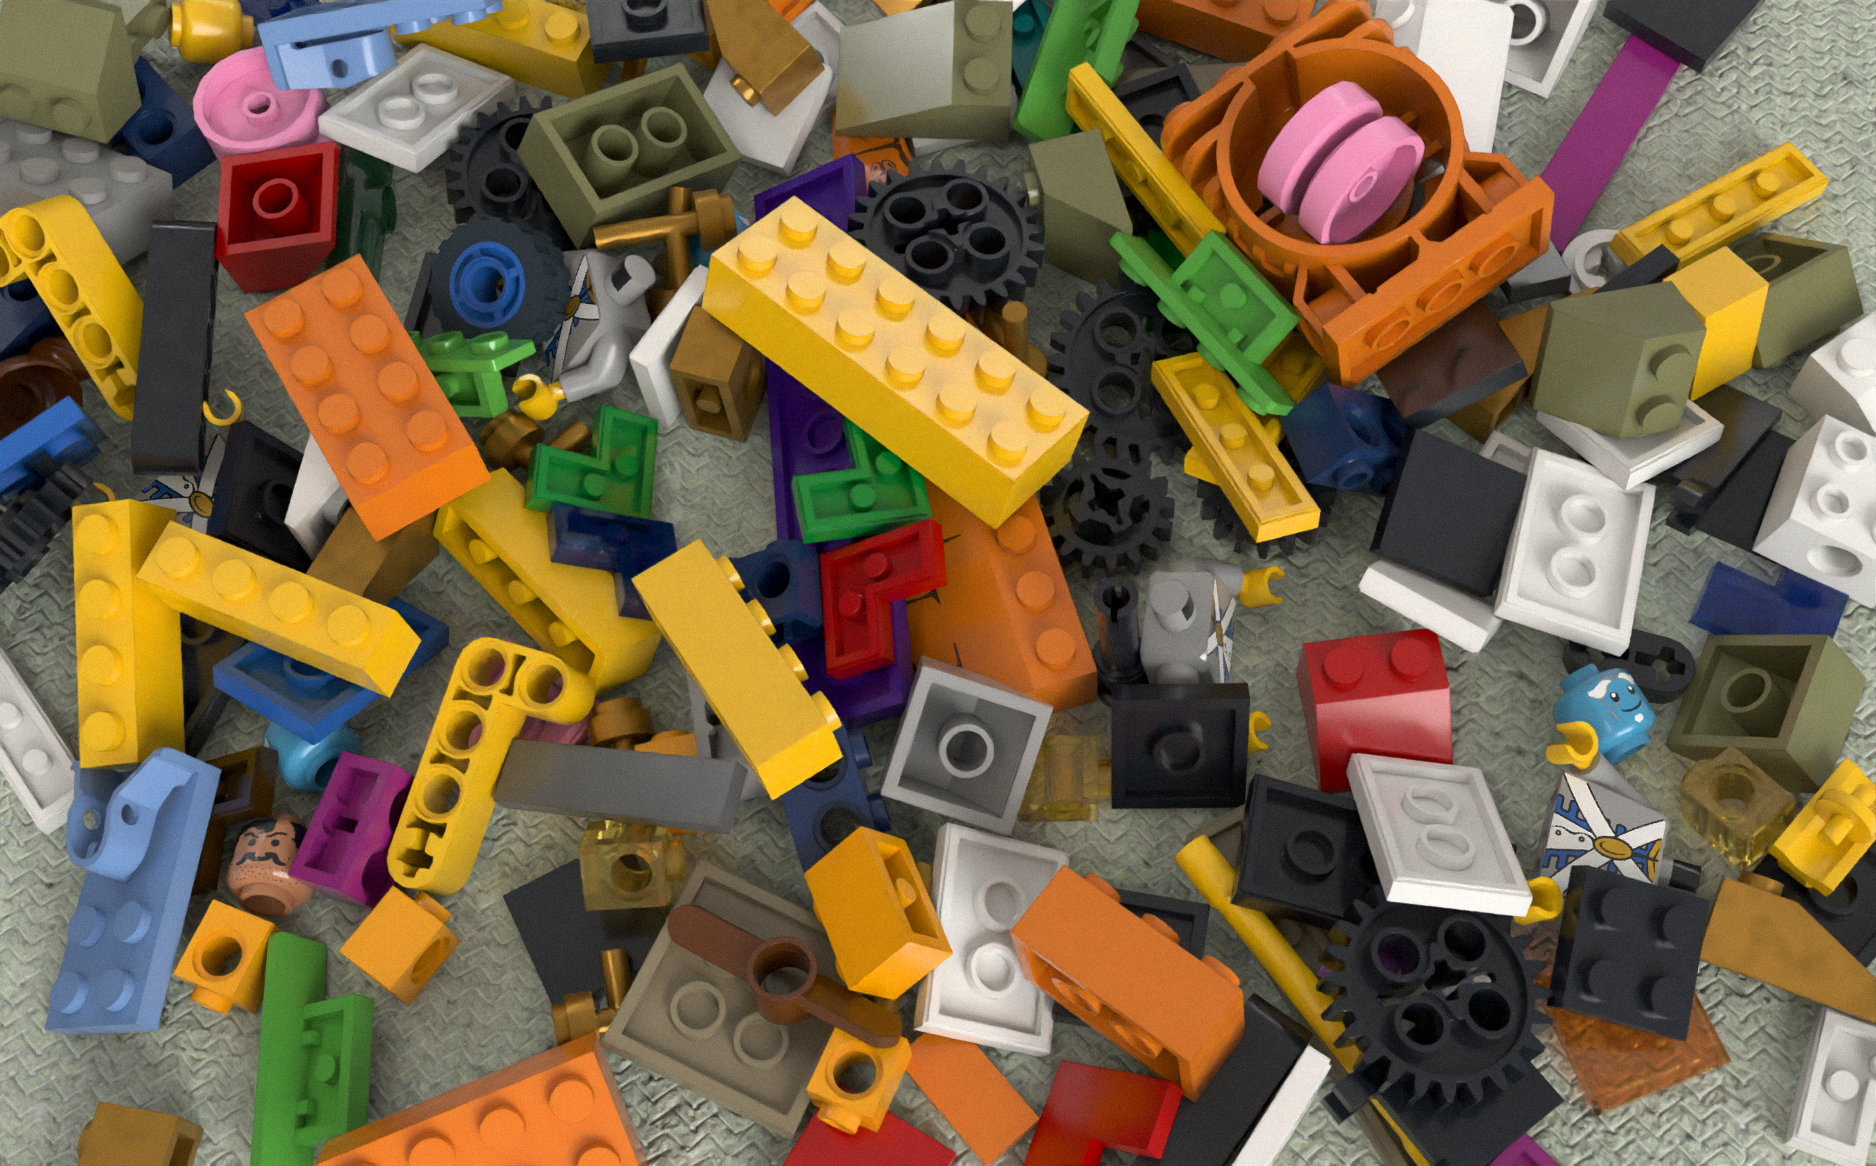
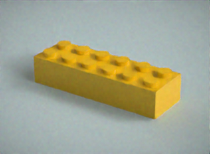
(893, 360)

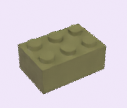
(623, 149)

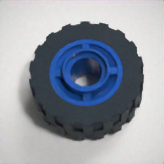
(468, 275)

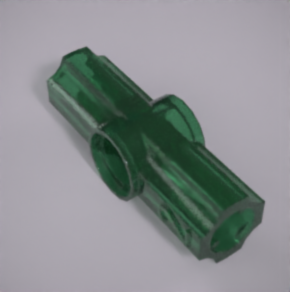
(363, 209)

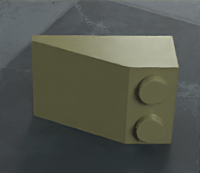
(928, 73)

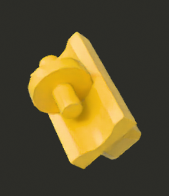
(1830, 830)

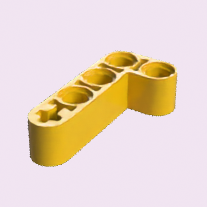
(81, 286)
(477, 769)

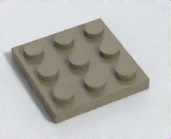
(701, 1020)

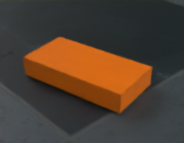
(970, 1095)

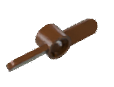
(755, 959)

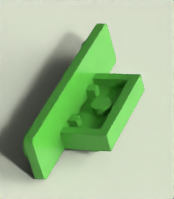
(1074, 34)
(1224, 305)
(471, 368)
(310, 1057)

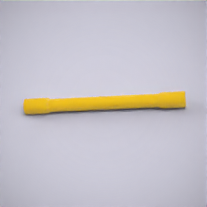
(1214, 881)

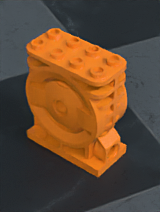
(1404, 275)

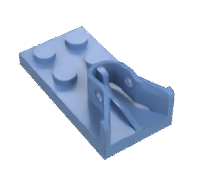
(351, 37)
(134, 890)

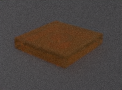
(1628, 1065)

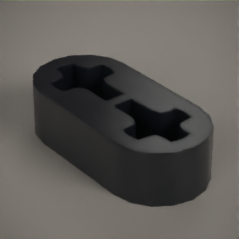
(1638, 659)

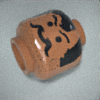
(262, 864)

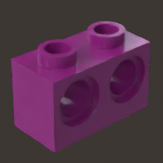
(352, 832)

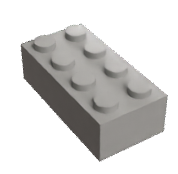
(113, 188)

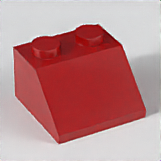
(277, 215)
(1374, 699)

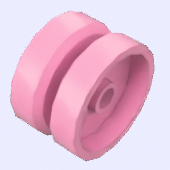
(248, 114)
(1340, 164)

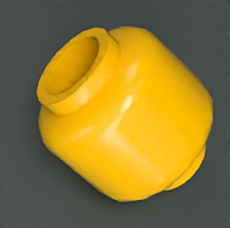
(209, 29)

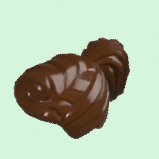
(38, 382)

